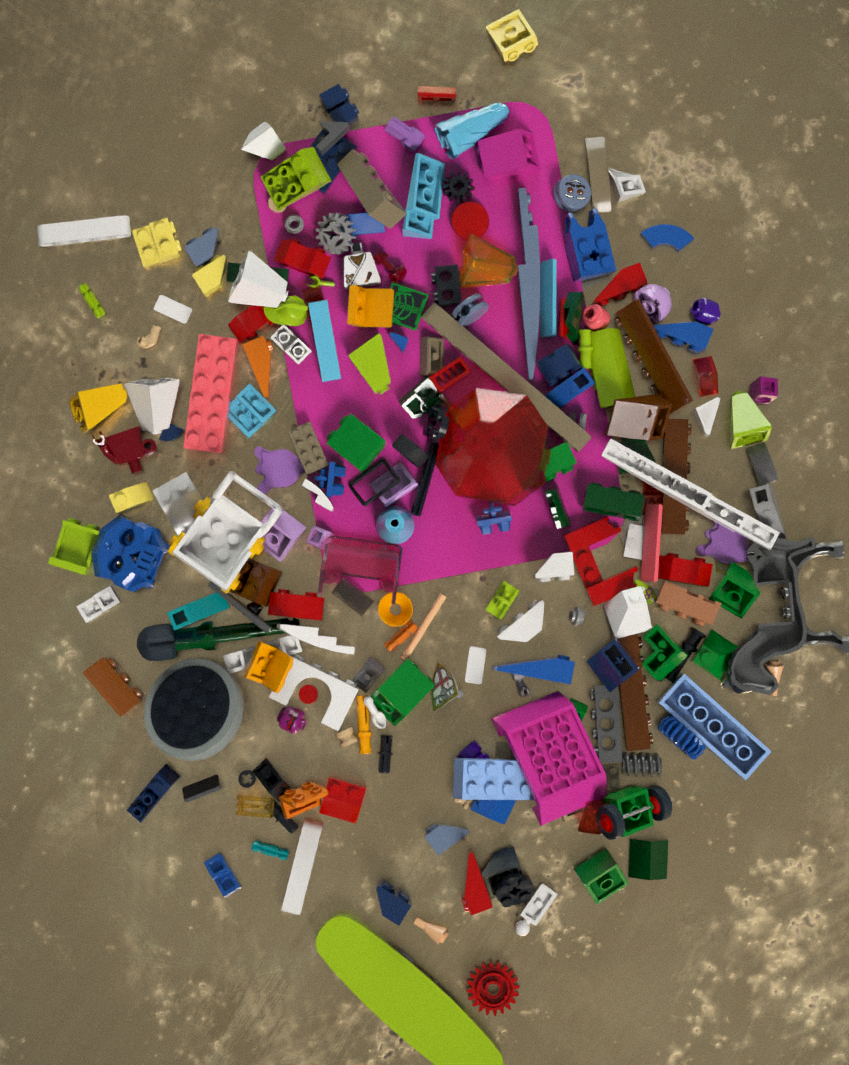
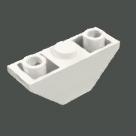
(525, 625)

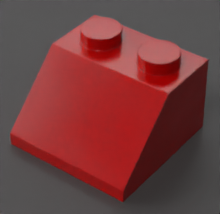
(343, 799)

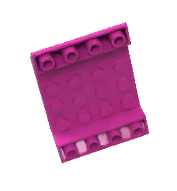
(553, 756)

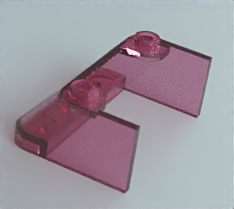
(361, 560)

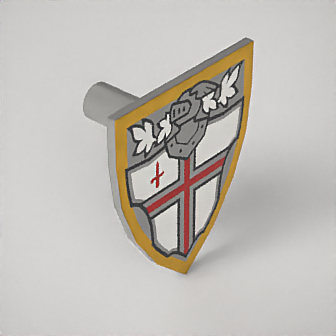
(445, 687)

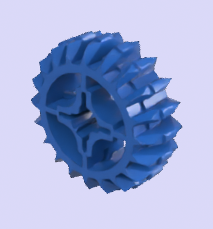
(681, 737)

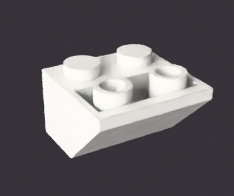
(557, 565)

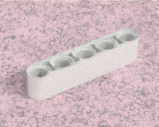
(83, 231)
(302, 867)

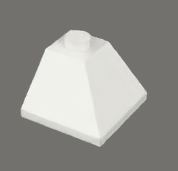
(628, 613)

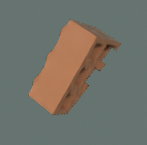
(687, 604)

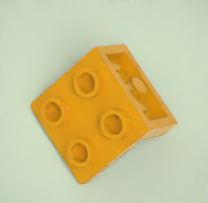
(370, 307)

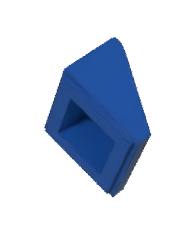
(400, 341)

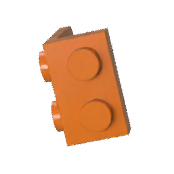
(301, 799)

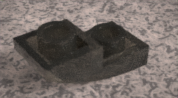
(352, 596)

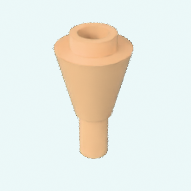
(775, 669)
(435, 932)

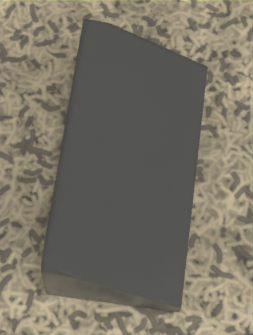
(201, 788)

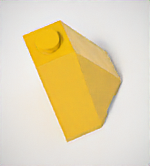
(95, 404)

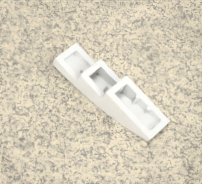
(311, 636)

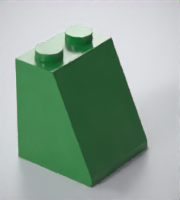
(356, 442)
(402, 692)

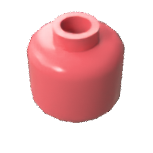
(595, 317)

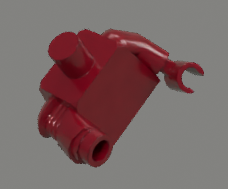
(126, 448)

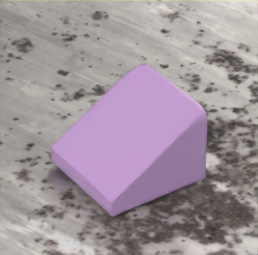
(318, 537)

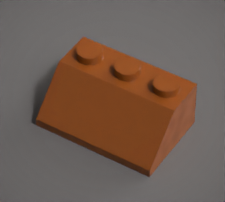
(113, 686)

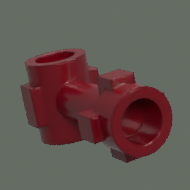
(397, 273)

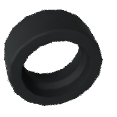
(410, 450)

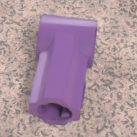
(409, 137)

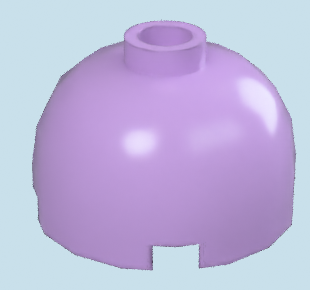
(655, 301)

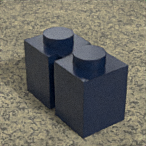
(337, 105)

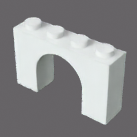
(341, 692)

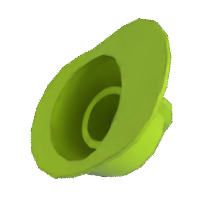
(291, 312)

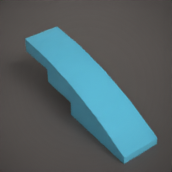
(324, 340)

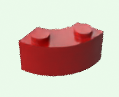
(301, 258)
(249, 323)
(684, 570)
(296, 606)

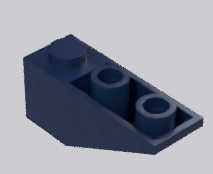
(153, 793)

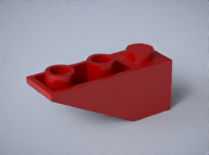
(626, 281)

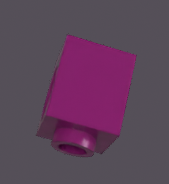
(764, 390)

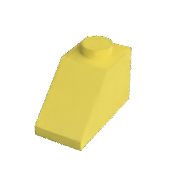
(131, 497)

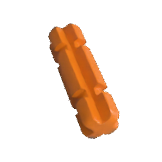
(400, 636)

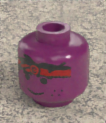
(291, 719)

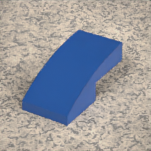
(223, 875)

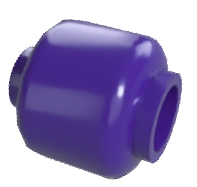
(705, 311)

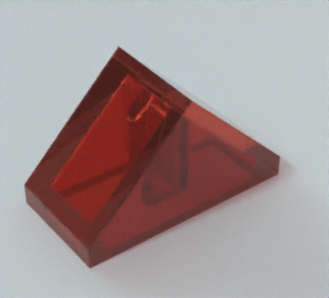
(706, 376)

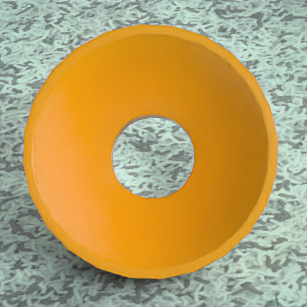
(395, 620)

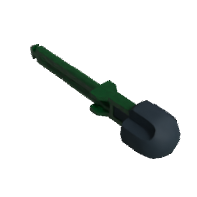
(162, 642)

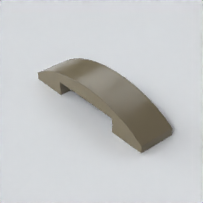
(598, 174)

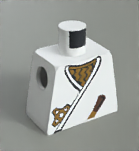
(360, 268)

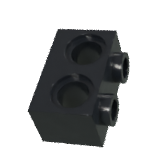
(451, 285)

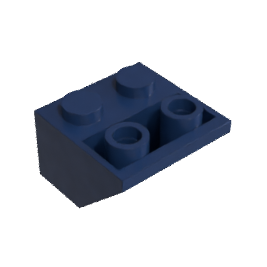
(613, 665)
(393, 904)

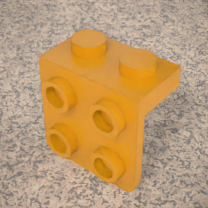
(269, 666)

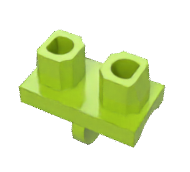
(502, 600)

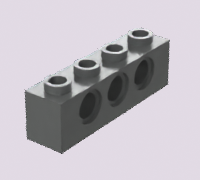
(614, 752)

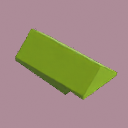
(610, 367)

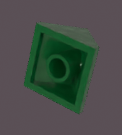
(648, 859)

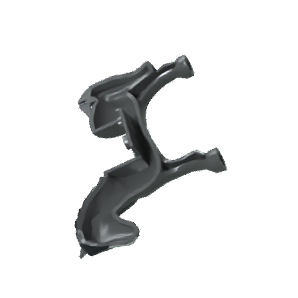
(782, 567)

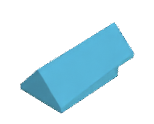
(424, 197)

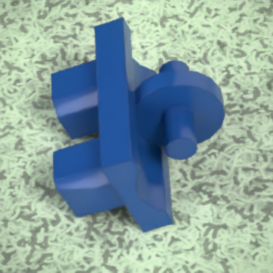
(334, 471)
(493, 516)

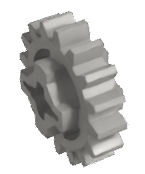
(338, 224)

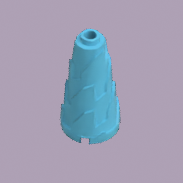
(463, 131)

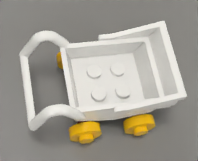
(224, 535)

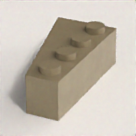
(371, 189)

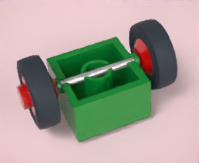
(632, 810)

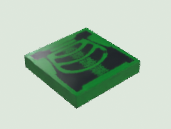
(407, 306)

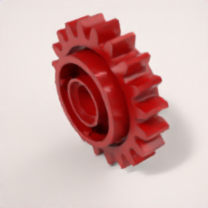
(498, 999)

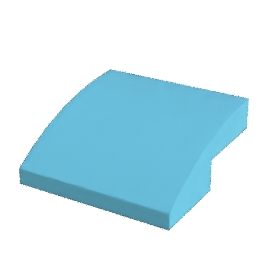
(250, 411)

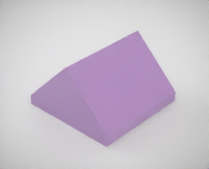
(399, 490)

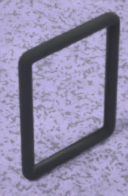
(379, 493)

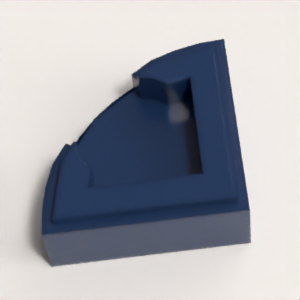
(171, 433)

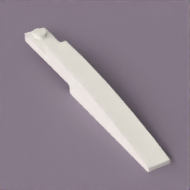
(690, 494)

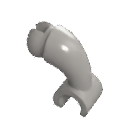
(522, 689)

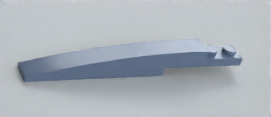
(529, 281)

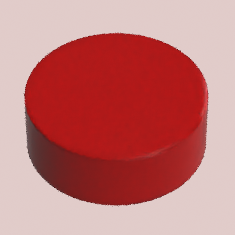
(308, 694)

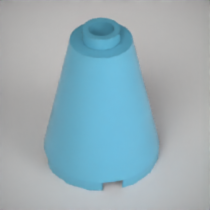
(396, 534)

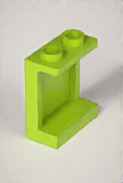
(75, 547)

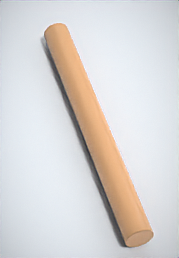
(423, 627)

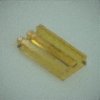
(241, 805)

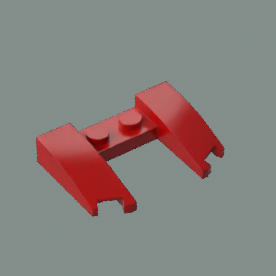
(578, 542)

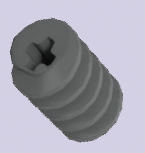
(641, 764)

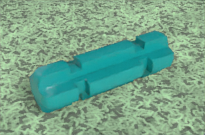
(269, 850)

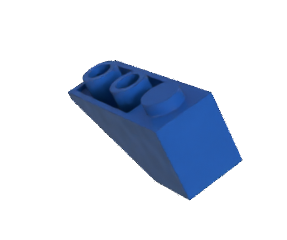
(689, 333)
(570, 388)

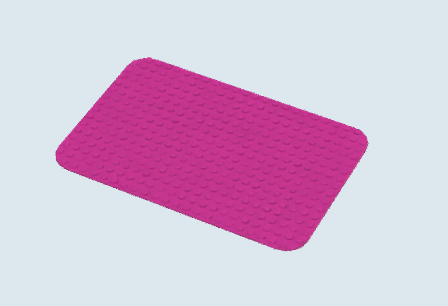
(446, 533)

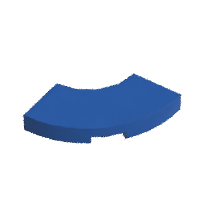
(667, 235)

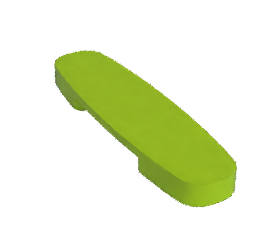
(403, 995)

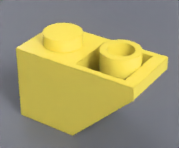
(212, 275)

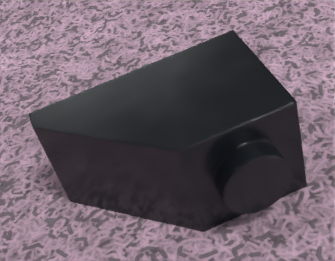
(272, 779)

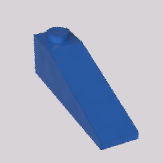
(550, 669)

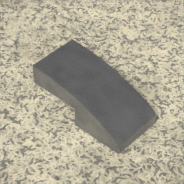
(762, 463)

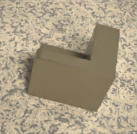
(503, 751)

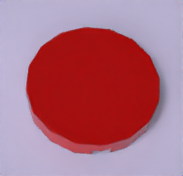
(470, 219)

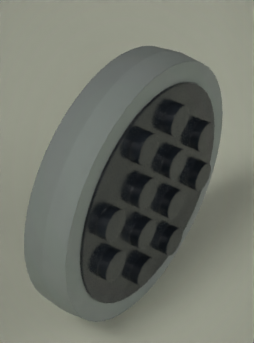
(193, 709)

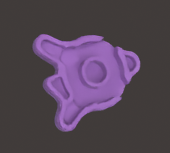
(279, 468)
(724, 545)

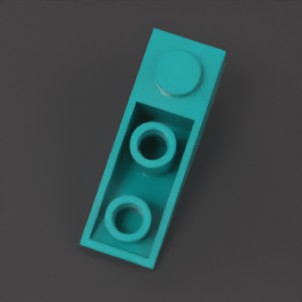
(197, 610)

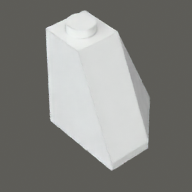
(257, 284)
(153, 402)

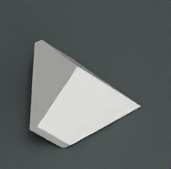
(264, 142)
(625, 184)
(705, 415)

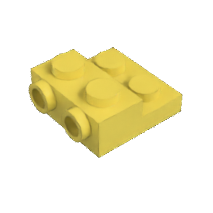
(512, 36)
(157, 242)

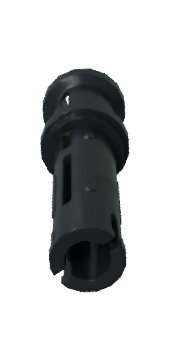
(689, 646)

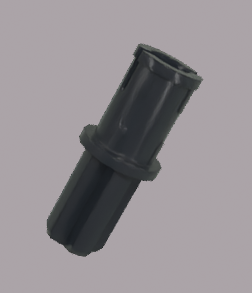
(385, 754)
(289, 824)

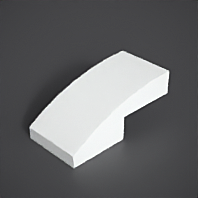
(321, 499)
(97, 604)

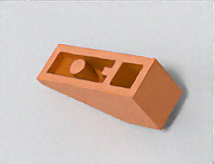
(260, 359)

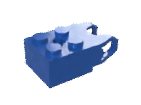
(587, 242)

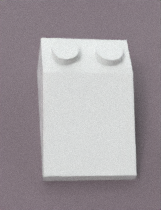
(178, 500)

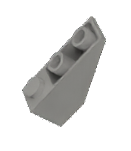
(767, 508)

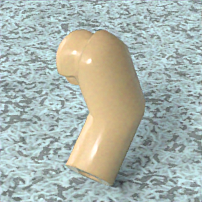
(149, 340)

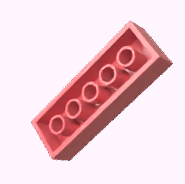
(211, 394)

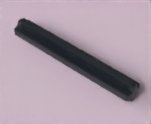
(425, 480)

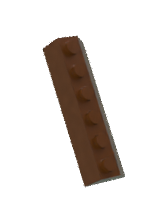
(652, 355)

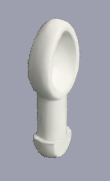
(377, 717)

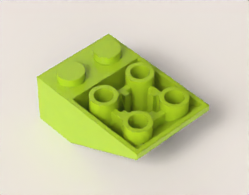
(295, 178)

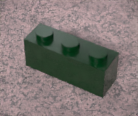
(613, 501)

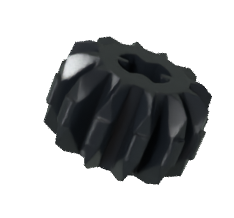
(463, 191)

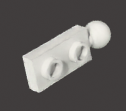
(535, 909)

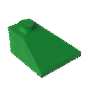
(736, 590)
(714, 655)

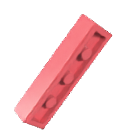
(651, 542)

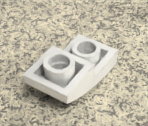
(290, 344)

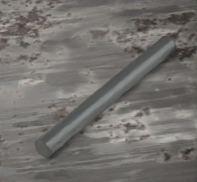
(240, 607)

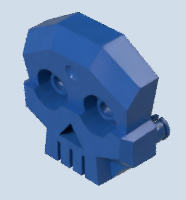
(138, 558)

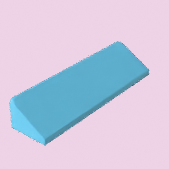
(548, 298)

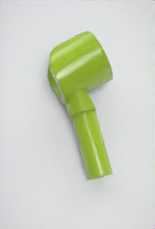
(317, 282)

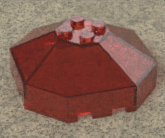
(494, 447)

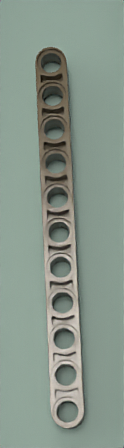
(504, 375)

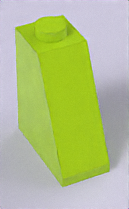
(372, 364)

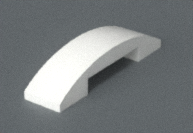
(239, 660)

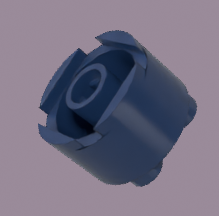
(559, 365)

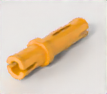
(363, 726)

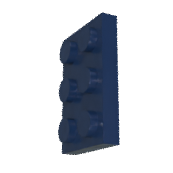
(333, 157)

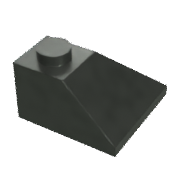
(500, 865)

